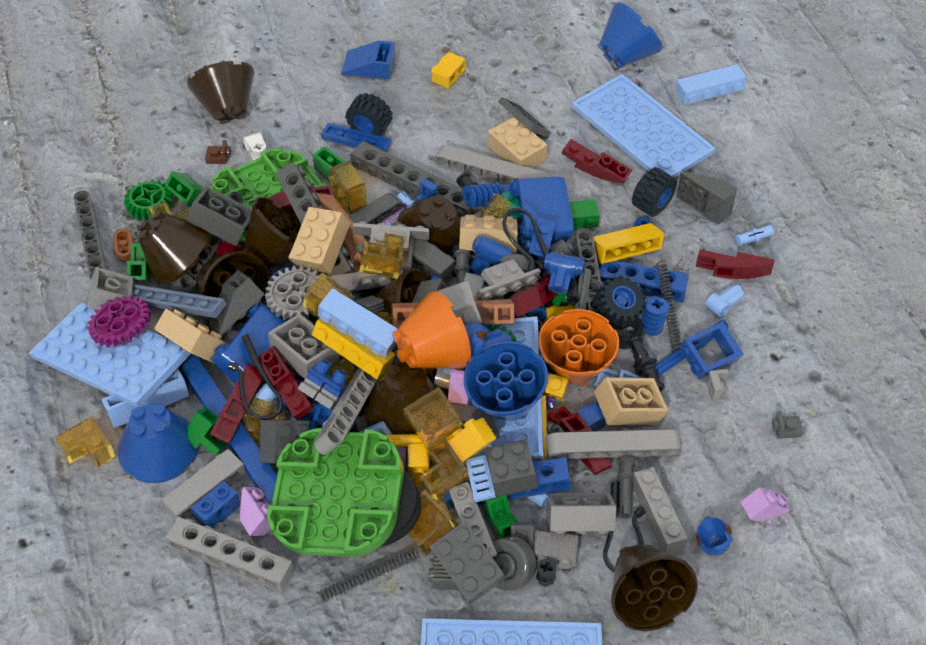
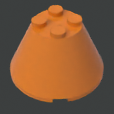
(433, 336)
(578, 344)

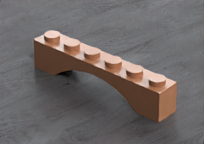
(351, 240)
(490, 310)

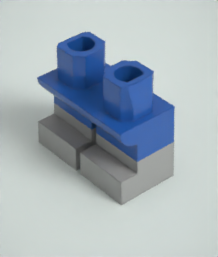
(323, 386)

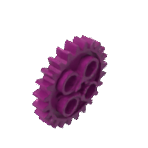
(119, 321)

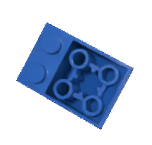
(370, 60)

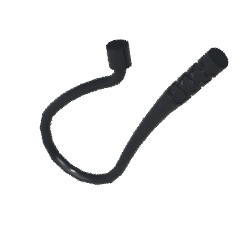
(531, 266)
(254, 358)
(637, 514)

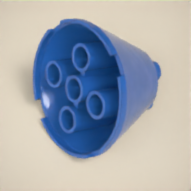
(627, 38)
(506, 380)
(155, 444)

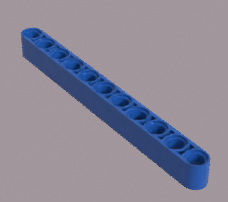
(241, 443)

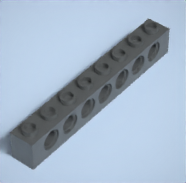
(404, 175)
(301, 197)

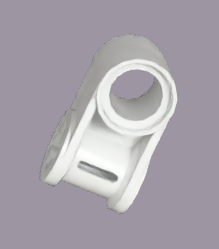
(254, 145)

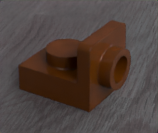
(218, 155)

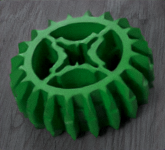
(144, 196)

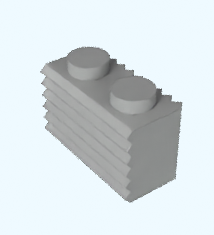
(556, 547)

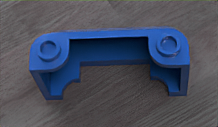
(543, 199)
(260, 322)

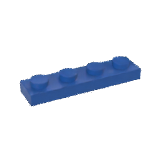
(353, 137)

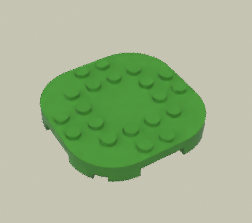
(259, 176)
(337, 500)

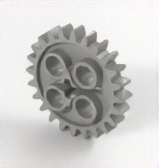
(288, 290)

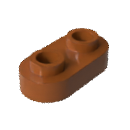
(122, 244)

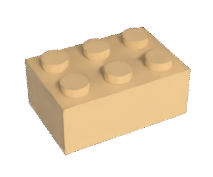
(517, 144)
(488, 227)
(319, 240)
(188, 334)
(630, 401)

